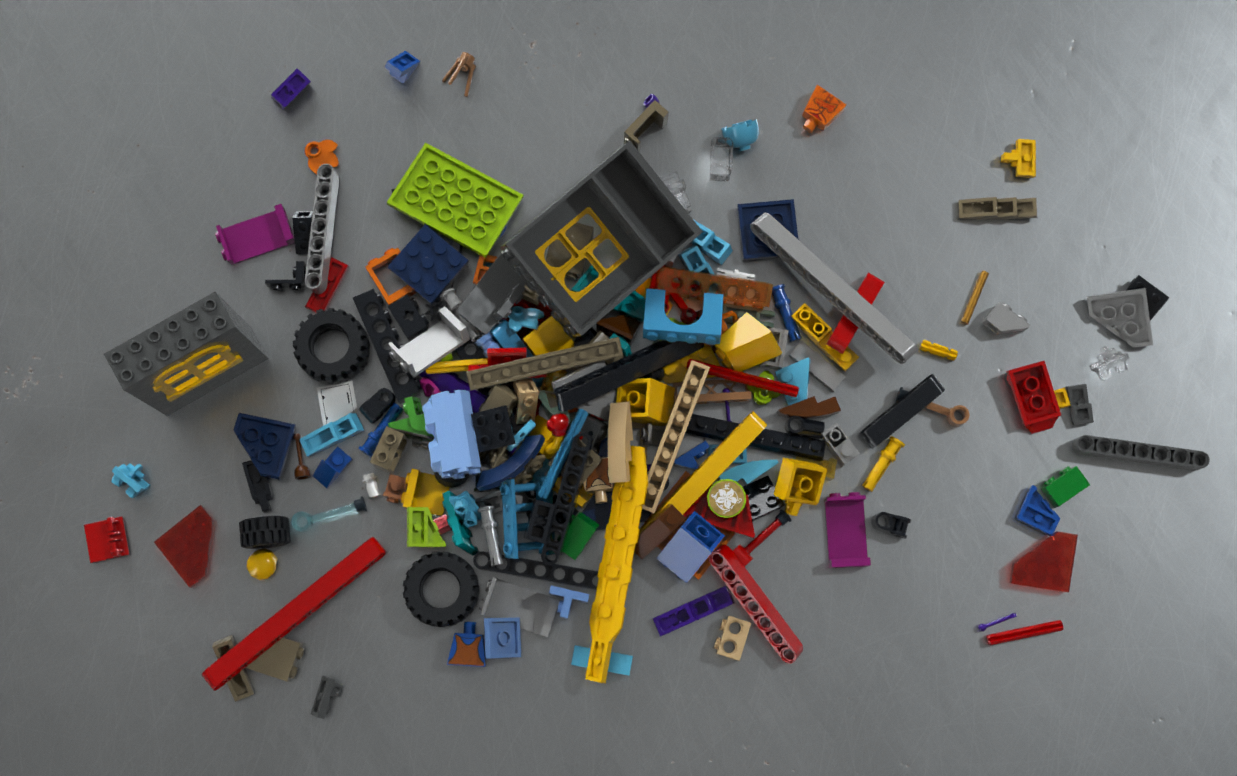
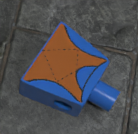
(468, 647)

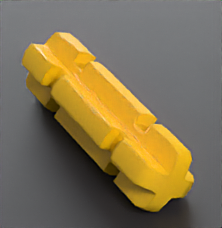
(939, 350)

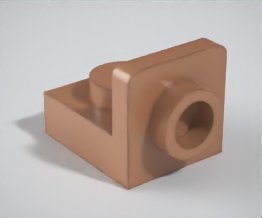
(395, 488)

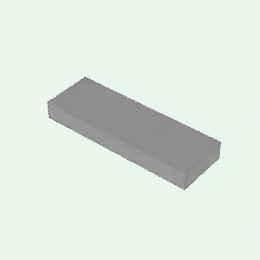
(819, 366)

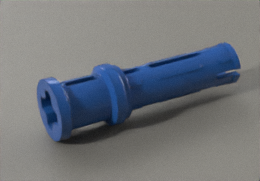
(783, 304)
(374, 437)

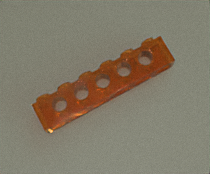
(760, 300)

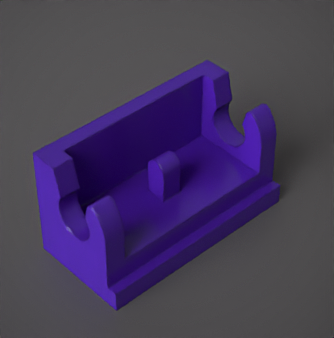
(290, 88)

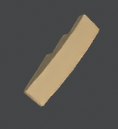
(619, 438)

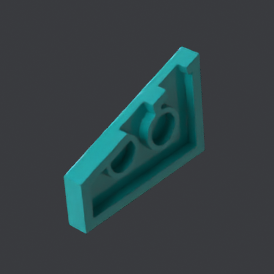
(461, 533)

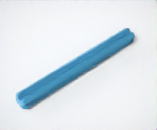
(562, 454)

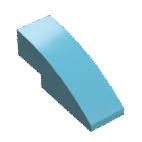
(712, 245)
(694, 261)
(331, 434)
(748, 471)
(618, 662)

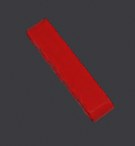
(846, 328)

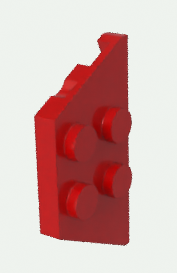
(740, 524)

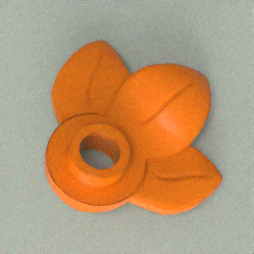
(323, 156)

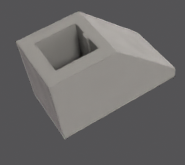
(1004, 321)
(839, 444)

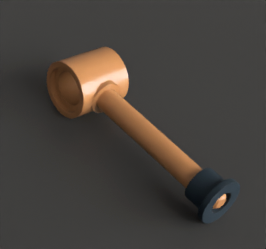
(943, 410)

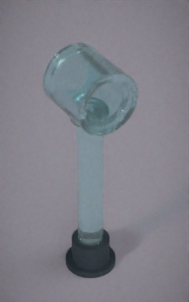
(358, 505)

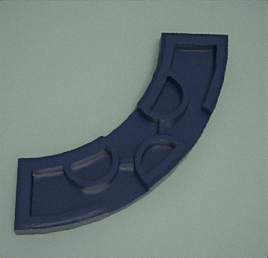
(513, 466)

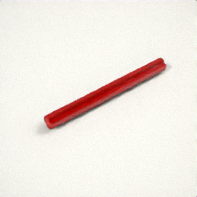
(749, 379)

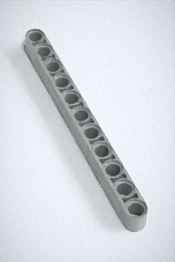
(833, 288)

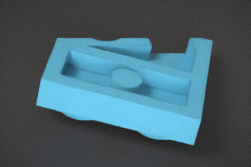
(797, 375)

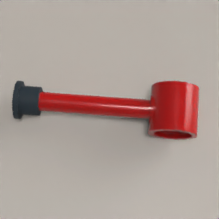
(744, 553)

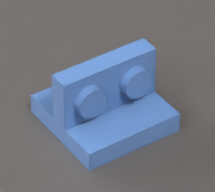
(569, 595)
(502, 637)

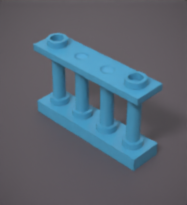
(510, 524)

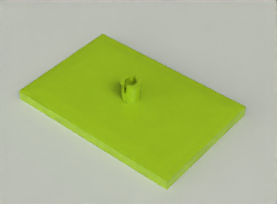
(455, 200)

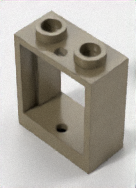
(389, 444)

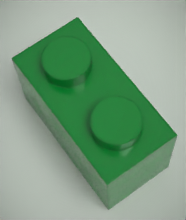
(1065, 486)
(578, 535)

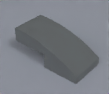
(1080, 407)

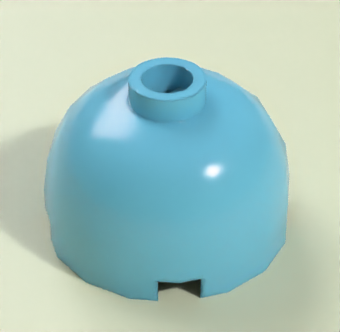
(742, 134)

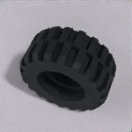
(323, 322)
(414, 589)

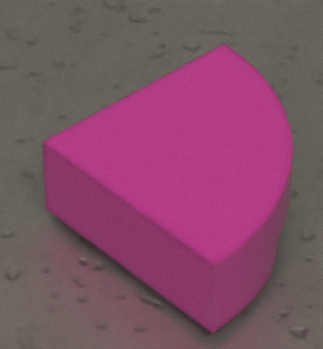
(428, 387)

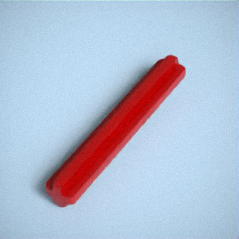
(1024, 632)

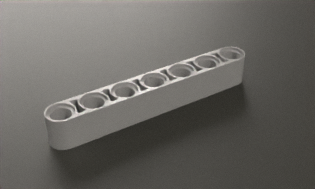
(324, 237)

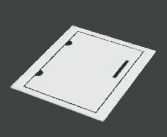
(336, 401)

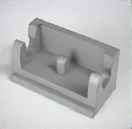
(777, 362)

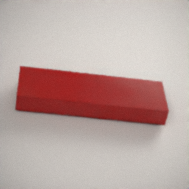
(336, 273)

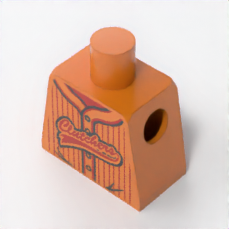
(822, 110)

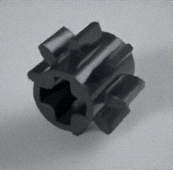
(430, 311)

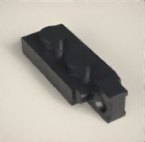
(258, 486)

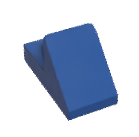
(402, 66)
(687, 459)
(332, 467)

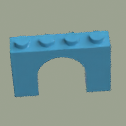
(660, 327)

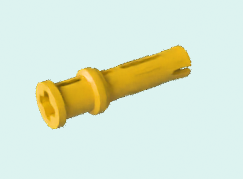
(887, 456)

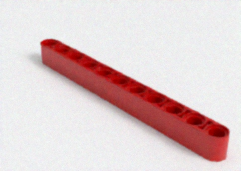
(293, 614)

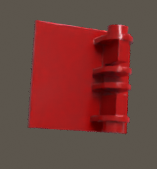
(106, 539)

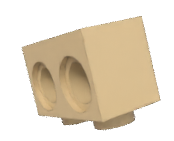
(737, 640)

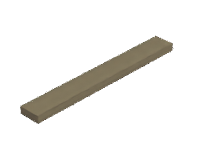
(544, 363)

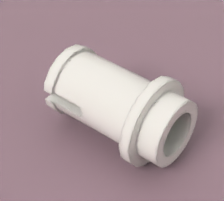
(371, 485)

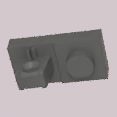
(326, 689)

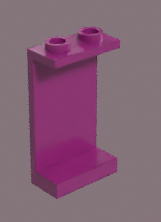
(255, 236)
(846, 530)

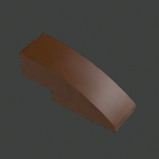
(811, 409)

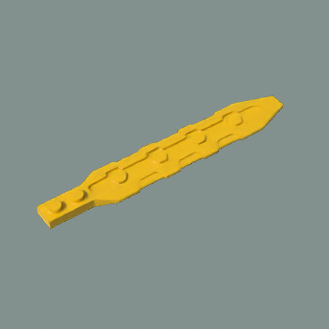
(616, 565)

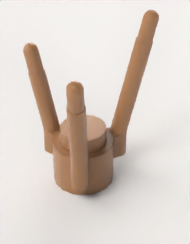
(464, 64)

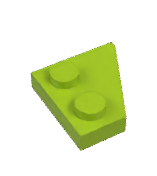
(422, 529)

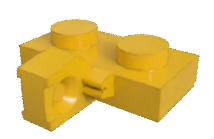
(1022, 158)

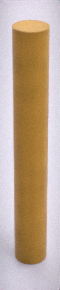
(974, 298)

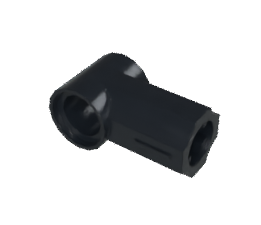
(806, 427)

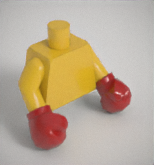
(552, 430)

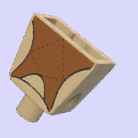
(599, 483)

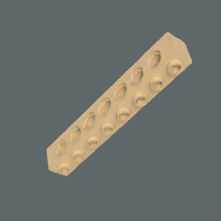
(674, 433)

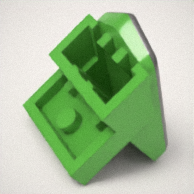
(415, 423)

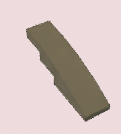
(997, 209)

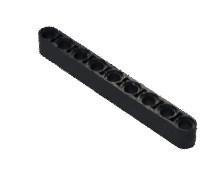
(621, 372)

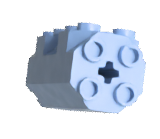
(454, 442)

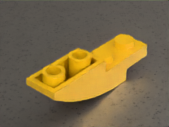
(819, 333)

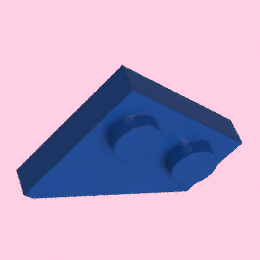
(1037, 513)

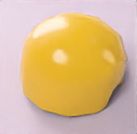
(262, 564)

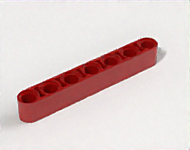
(759, 612)

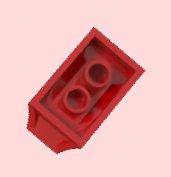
(1034, 396)

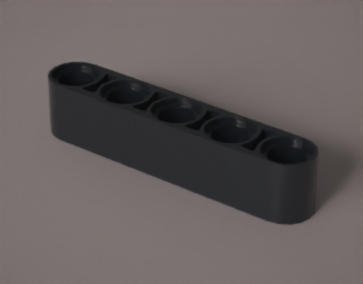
(902, 411)

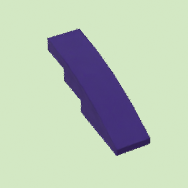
(451, 382)
(693, 610)

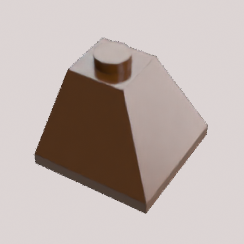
(621, 326)

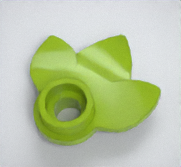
(769, 395)

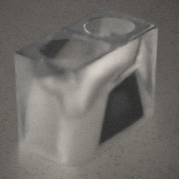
(721, 143)

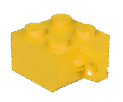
(799, 484)

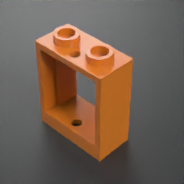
(376, 263)

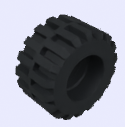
(264, 532)

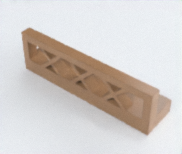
(718, 397)

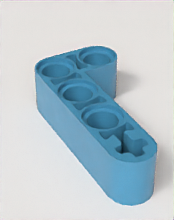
(509, 339)

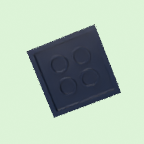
(781, 210)
(428, 264)

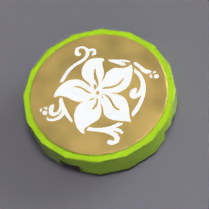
(726, 498)

